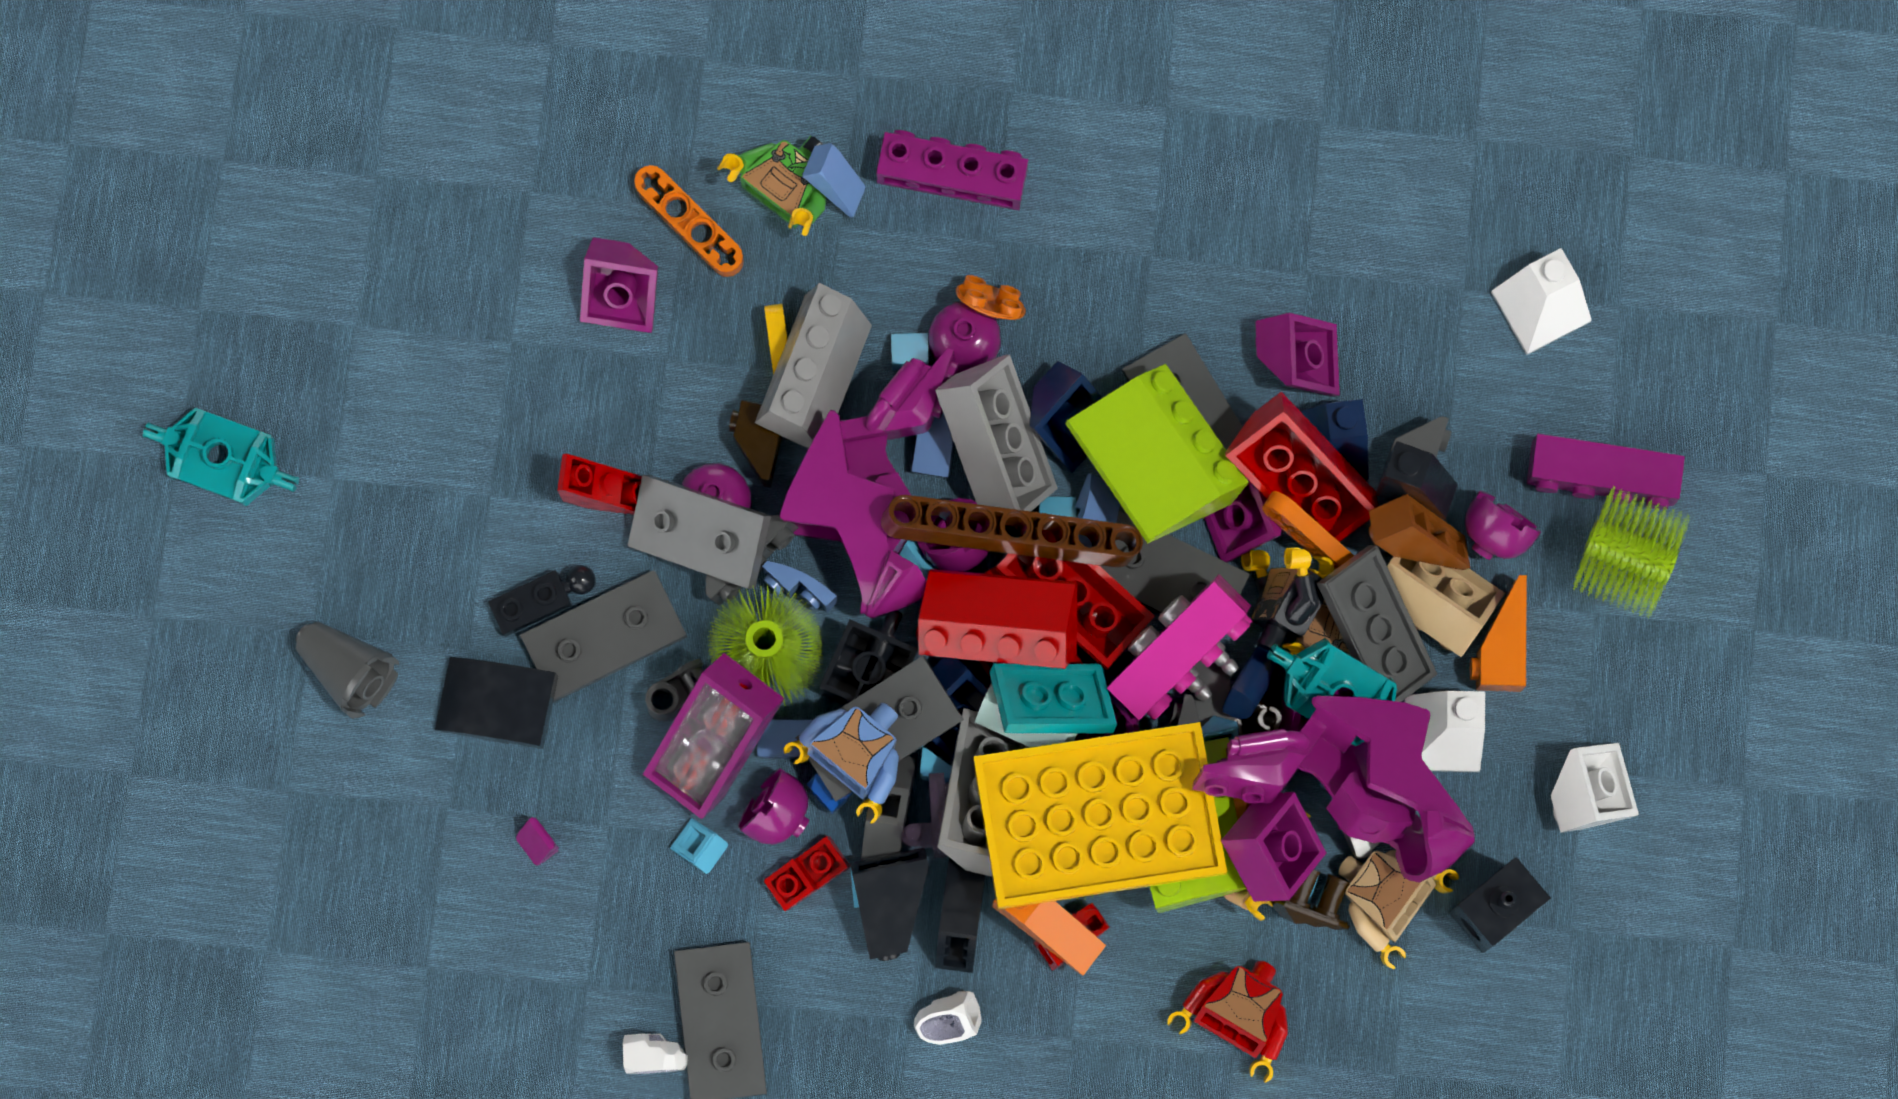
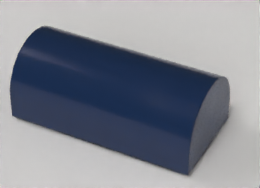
(1250, 685)

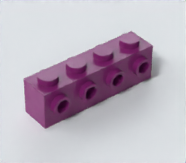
(952, 170)

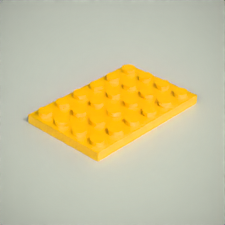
(1098, 816)

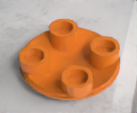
(990, 300)

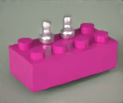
(1189, 636)

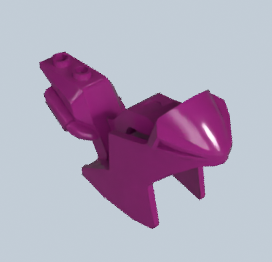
(851, 482)
(1367, 781)

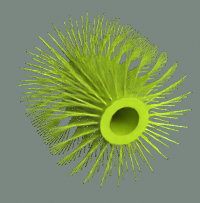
(1631, 552)
(767, 633)

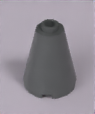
(347, 667)

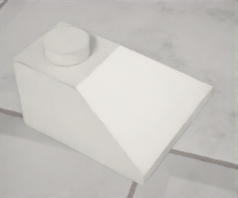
(1543, 301)
(1454, 729)
(1593, 789)

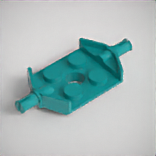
(244, 473)
(1322, 671)

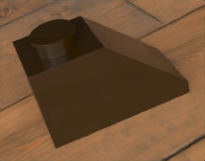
(755, 442)

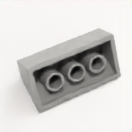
(814, 365)
(995, 436)
(962, 824)

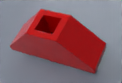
(597, 485)

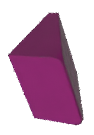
(536, 841)

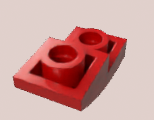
(807, 873)

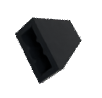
(1419, 476)
(889, 899)
(959, 919)

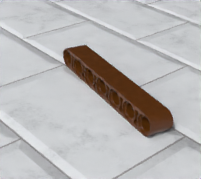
(996, 539)

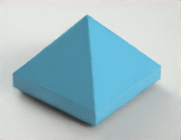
(1219, 728)

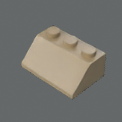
(1445, 601)

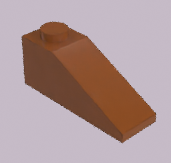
(1417, 534)

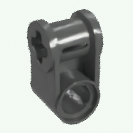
(677, 686)

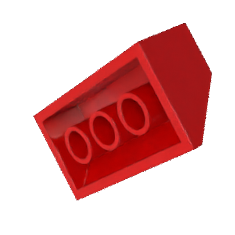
(1290, 456)
(1105, 610)
(998, 619)

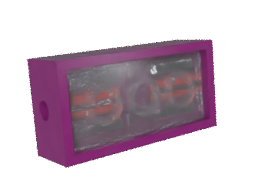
(713, 735)

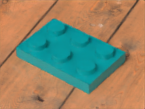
(1053, 699)

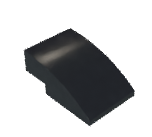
(497, 702)

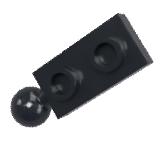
(540, 598)

